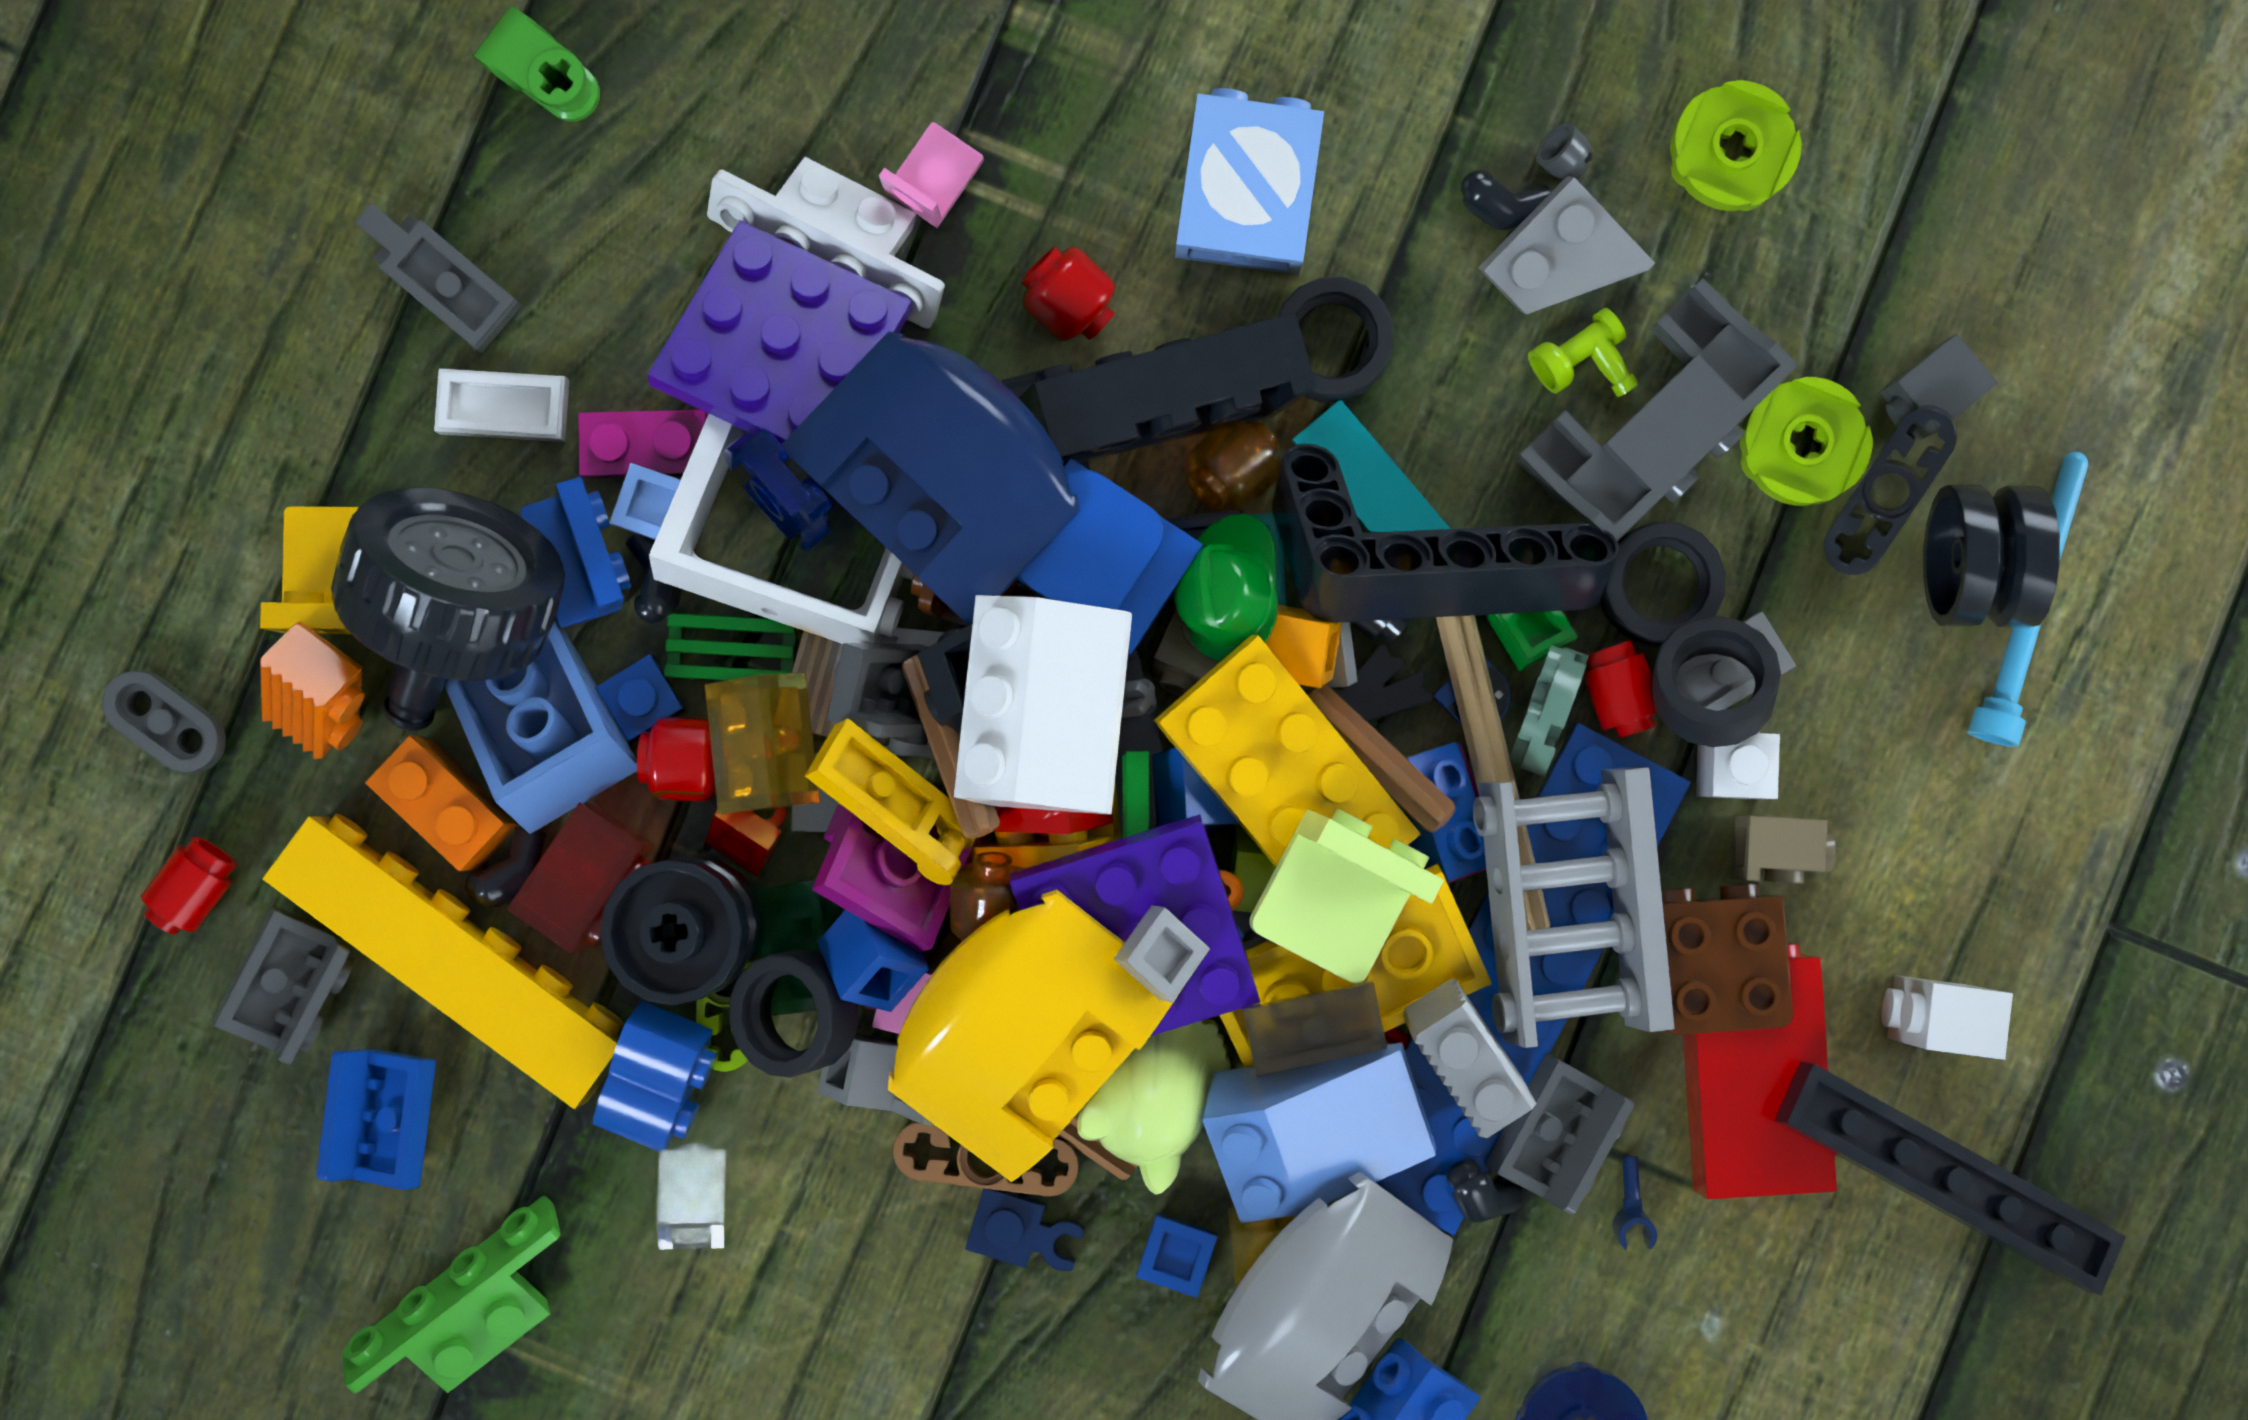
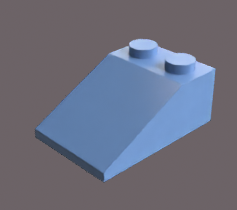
(543, 735)
(1312, 1127)

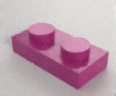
(645, 438)

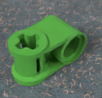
(535, 63)

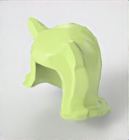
(1157, 1100)

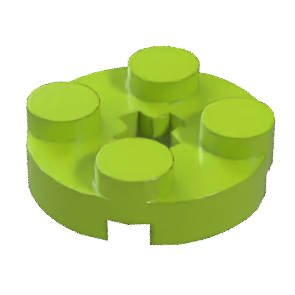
(1769, 134)
(1838, 426)

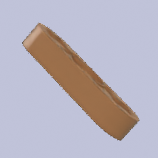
(967, 1176)

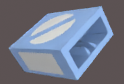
(1249, 182)

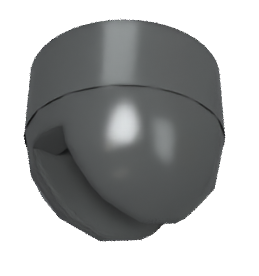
(1565, 152)

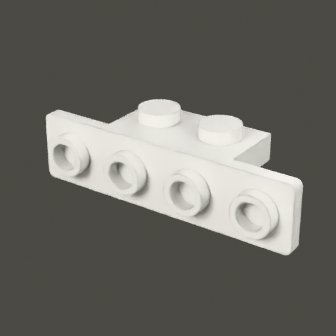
(835, 222)

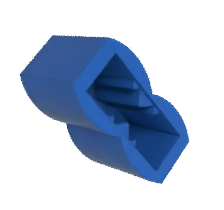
(654, 1077)

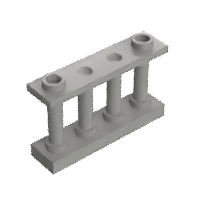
(1633, 930)

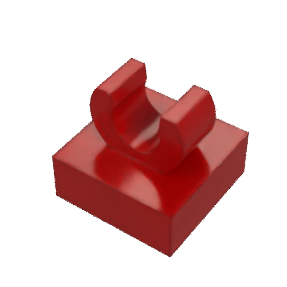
(746, 837)

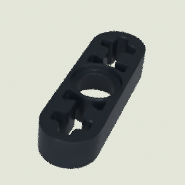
(1877, 539)

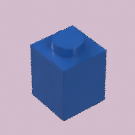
(1184, 794)
(869, 964)

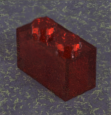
(577, 877)

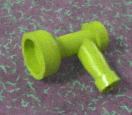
(1555, 363)

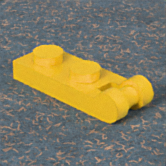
(890, 800)

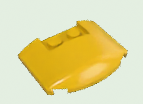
(1021, 1031)

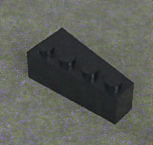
(1172, 390)

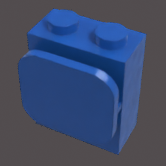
(1112, 554)

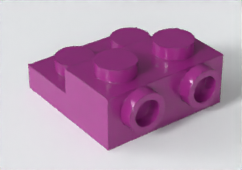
(881, 882)

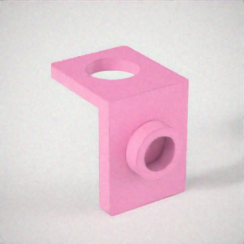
(933, 174)

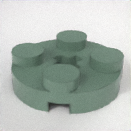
(1548, 709)

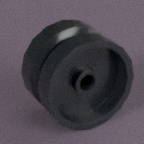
(1991, 556)
(645, 938)

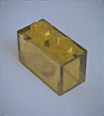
(761, 742)

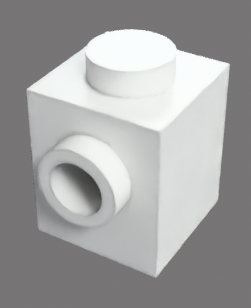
(1740, 770)

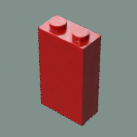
(1737, 1090)

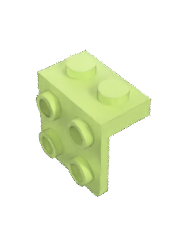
(1340, 893)

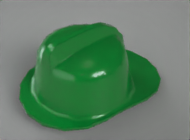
(1230, 586)

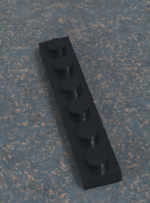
(1949, 1178)

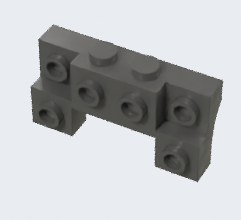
(1697, 411)

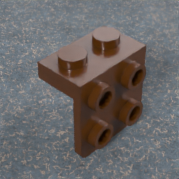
(1727, 960)

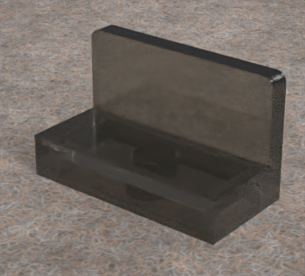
(1314, 1028)

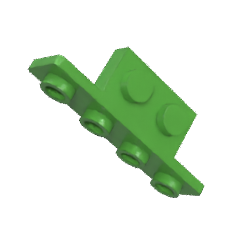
(465, 1311)

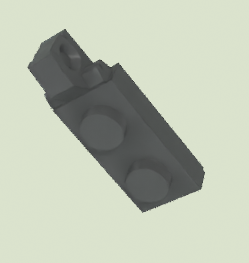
(440, 277)

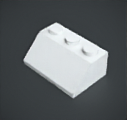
(1043, 704)

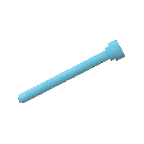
(2000, 715)

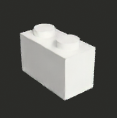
(1947, 1016)

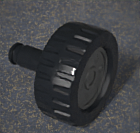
(444, 592)

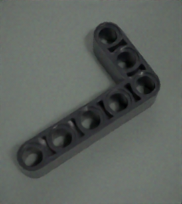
(1425, 572)

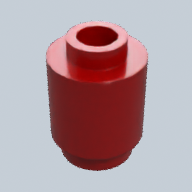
(1621, 689)
(188, 886)

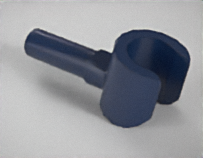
(1632, 1206)

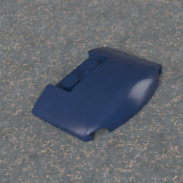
(938, 468)

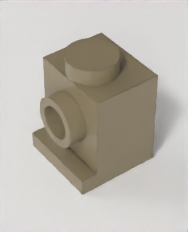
(1781, 847)

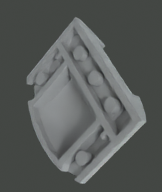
(1324, 1304)

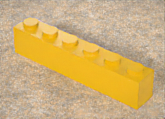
(447, 957)

